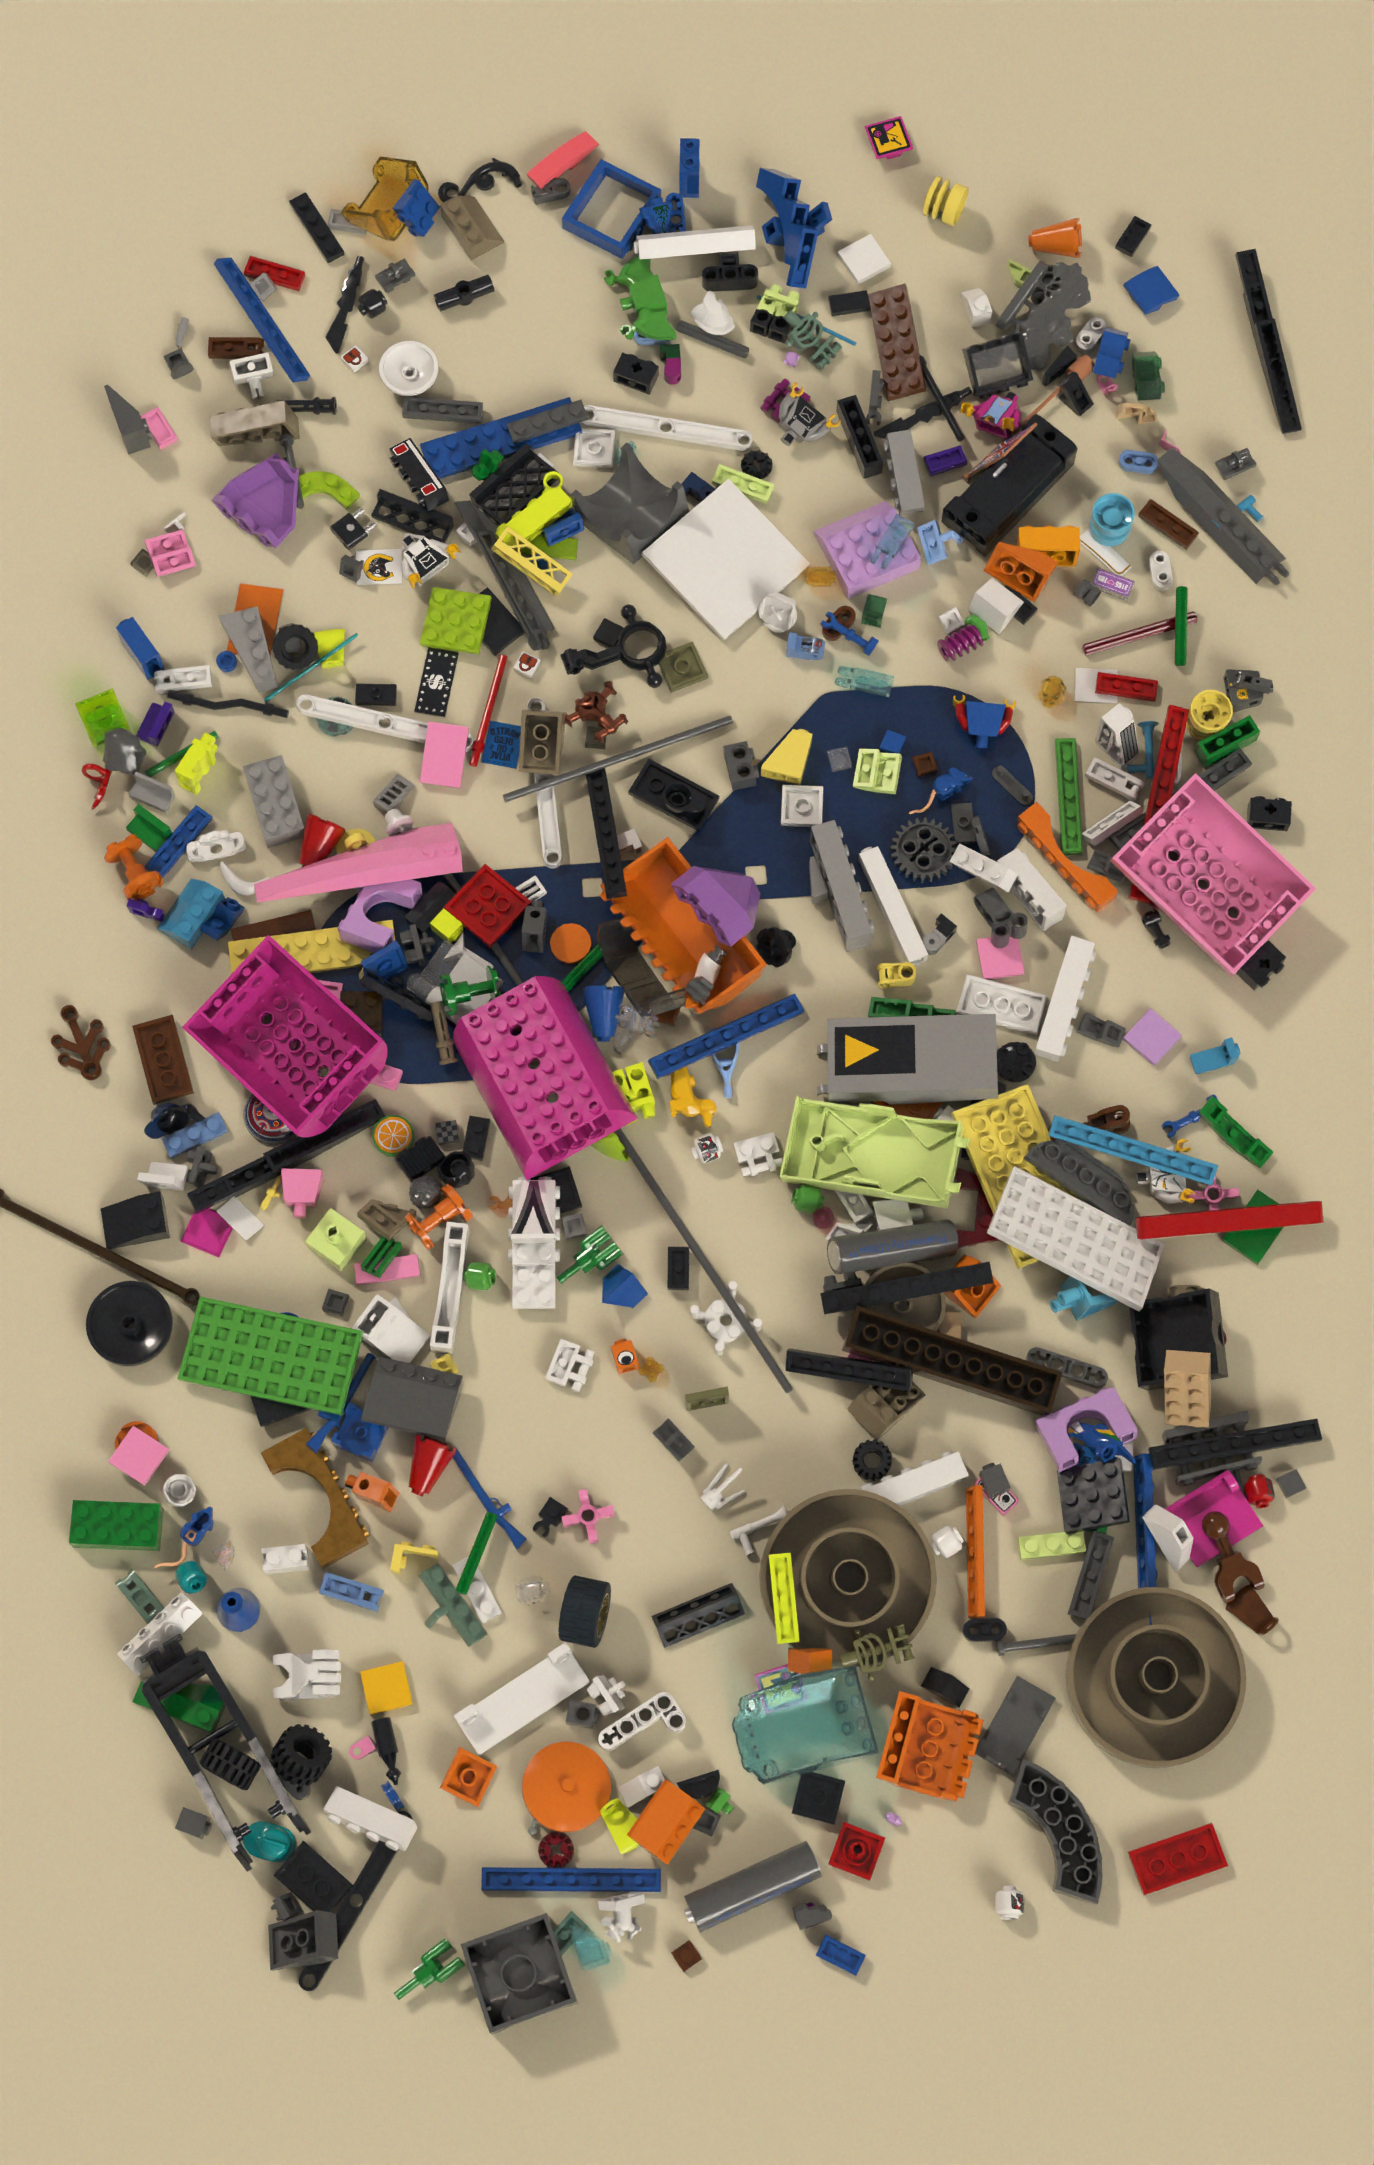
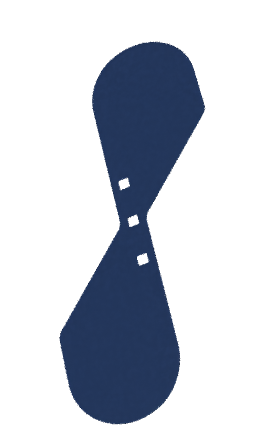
(746, 834)

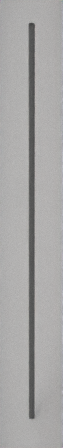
(667, 1206)

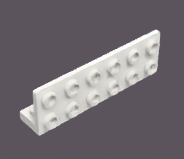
(522, 1699)

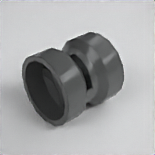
(1087, 592)

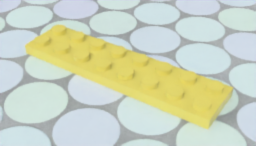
(313, 949)

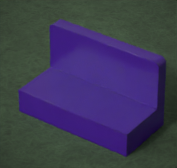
(155, 723)

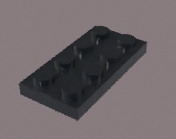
(651, 785)

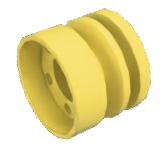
(946, 201)
(1210, 704)

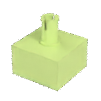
(335, 1239)

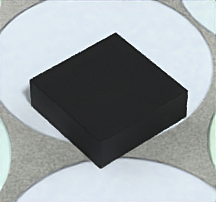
(608, 633)

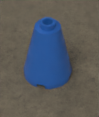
(602, 1007)
(238, 1609)

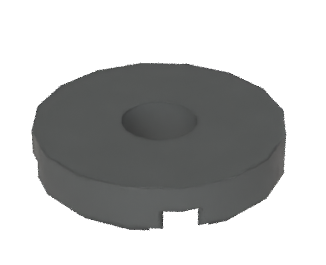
(980, 836)

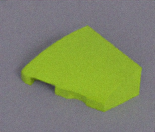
(611, 1147)

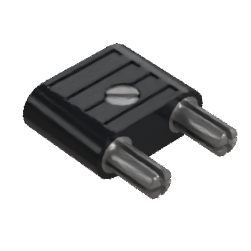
(350, 531)

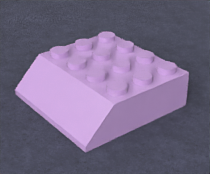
(852, 543)

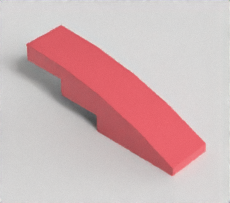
(561, 159)

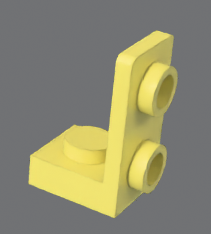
(399, 1560)

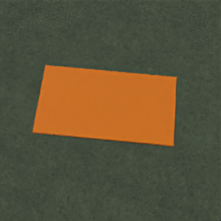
(268, 603)

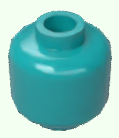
(191, 1577)

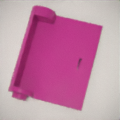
(1218, 1495)

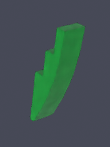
(901, 1008)

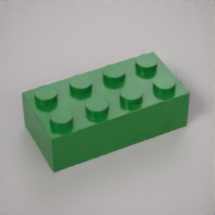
(116, 1525)

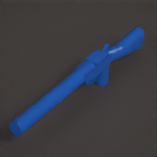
(333, 1419)
(514, 1535)

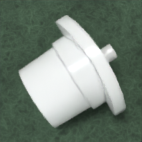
(397, 822)

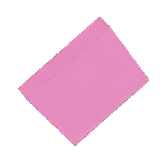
(999, 961)
(138, 1455)

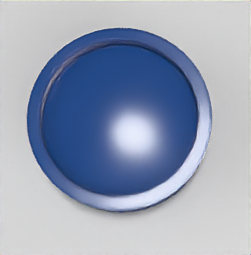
(392, 1796)

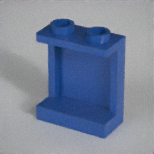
(689, 168)
(563, 528)

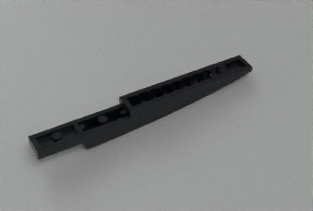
(1267, 341)
(284, 1156)

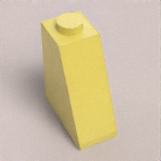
(789, 758)

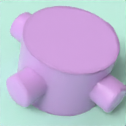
(791, 359)
(893, 1819)

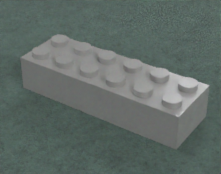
(841, 886)

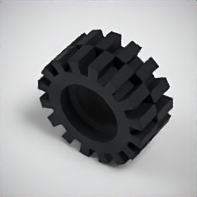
(876, 1447)

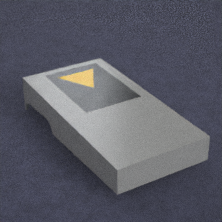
(911, 1059)

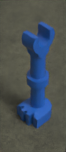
(850, 634)
(1193, 1116)

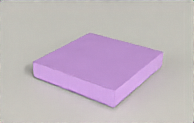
(1152, 1037)

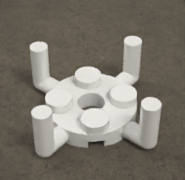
(712, 1320)

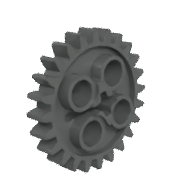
(910, 837)

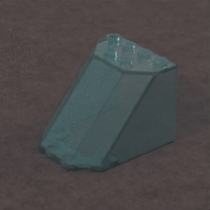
(804, 1725)

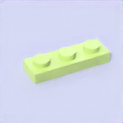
(750, 486)
(1051, 1545)

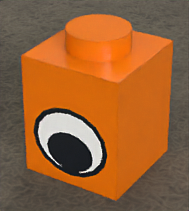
(624, 1356)

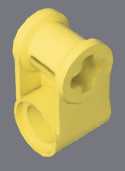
(894, 975)

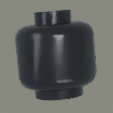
(372, 303)

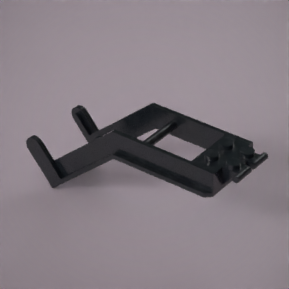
(173, 1672)

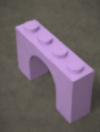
(362, 932)
(1103, 1406)

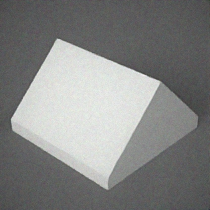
(995, 605)

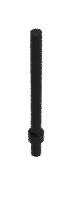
(941, 402)

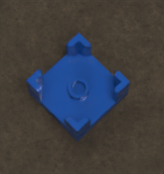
(359, 1436)

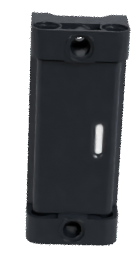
(1011, 486)

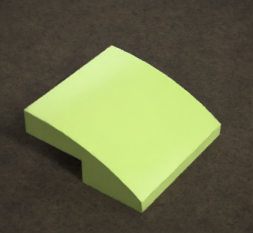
(877, 771)

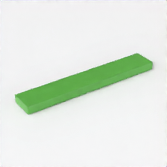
(1068, 796)

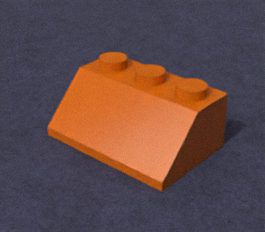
(666, 1822)

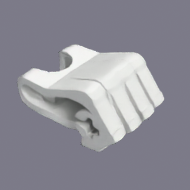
(309, 1675)

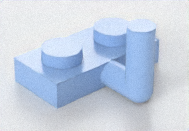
(933, 541)

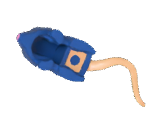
(946, 785)
(193, 1532)

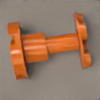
(141, 882)
(444, 1212)

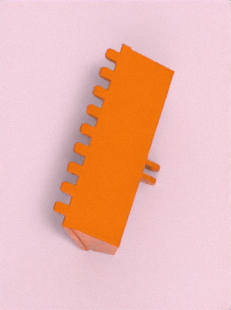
(673, 930)

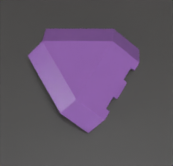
(262, 500)
(721, 900)

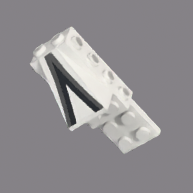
(534, 1242)

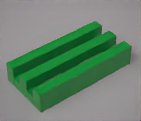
(381, 1249)

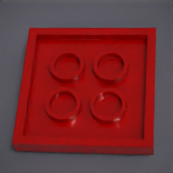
(487, 905)

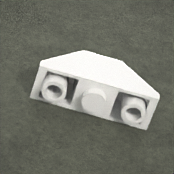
(1170, 1535)

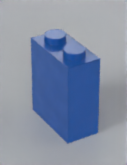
(139, 647)

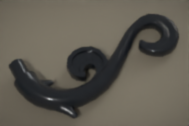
(484, 185)

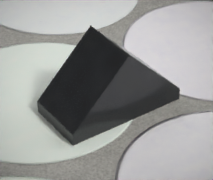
(945, 1686)

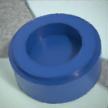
(226, 661)

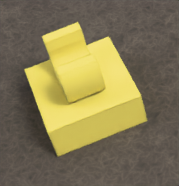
(445, 1364)

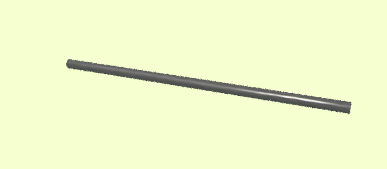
(617, 758)

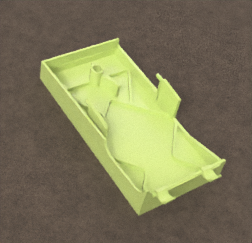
(873, 1152)

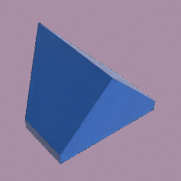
(622, 1288)

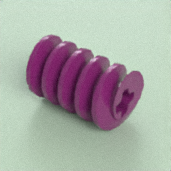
(959, 641)

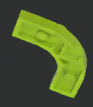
(328, 484)

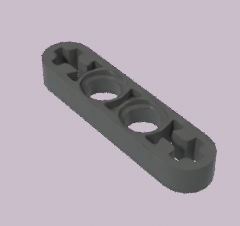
(1068, 1363)

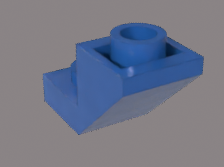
(223, 919)

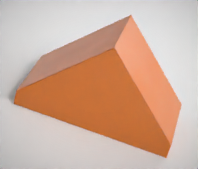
(809, 1660)

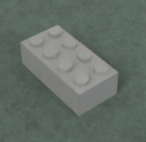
(274, 801)

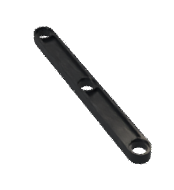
(347, 1914)

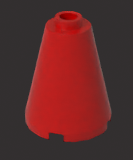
(319, 839)
(428, 1463)

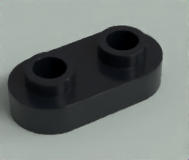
(984, 1631)

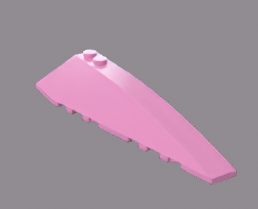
(395, 858)

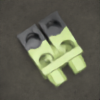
(771, 311)

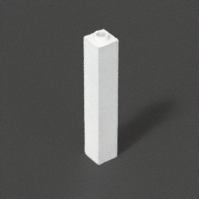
(695, 242)
(892, 906)

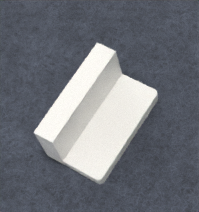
(165, 1176)

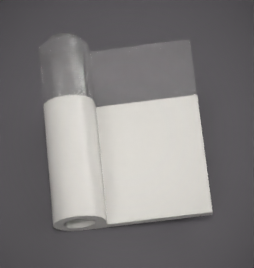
(460, 968)

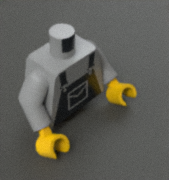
(801, 419)

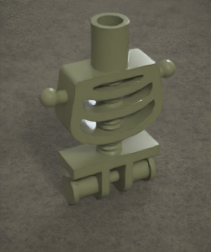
(856, 1656)

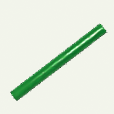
(172, 759)

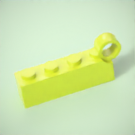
(538, 513)

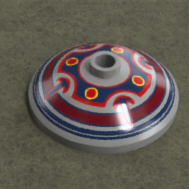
(265, 1125)

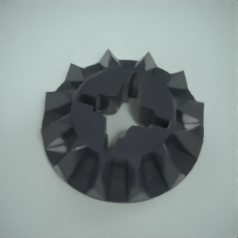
(765, 466)

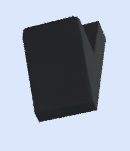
(1075, 394)

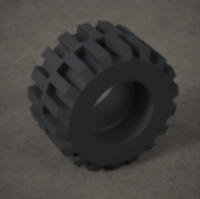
(311, 1745)
(230, 1764)

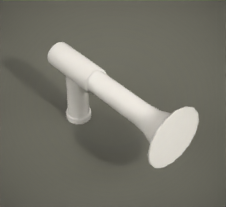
(743, 1531)

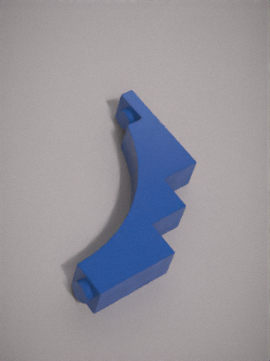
(793, 214)

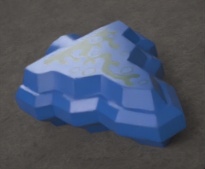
(657, 215)

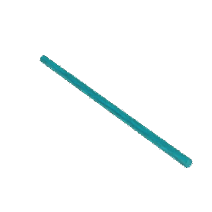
(310, 667)

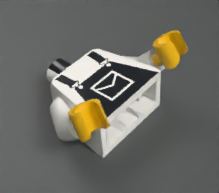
(425, 559)

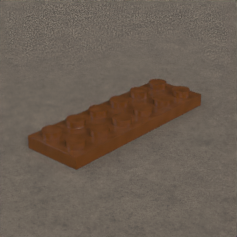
(897, 342)

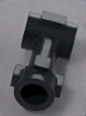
(1151, 920)

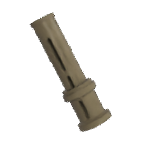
(444, 1042)

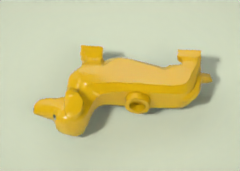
(684, 1100)

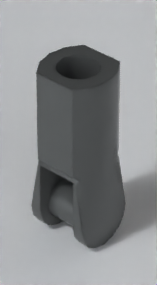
(1257, 683)

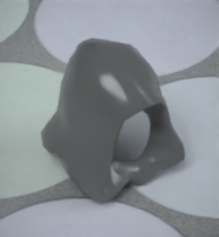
(123, 751)

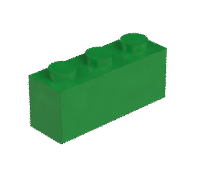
(1227, 741)

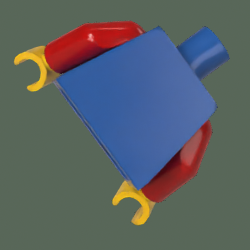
(983, 719)

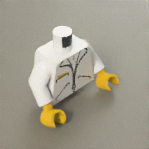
(1165, 1185)

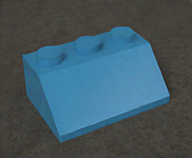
(190, 911)

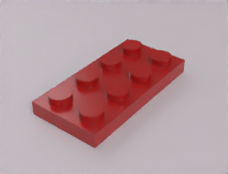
(1177, 1859)

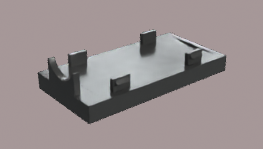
(1015, 1725)

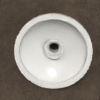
(404, 359)

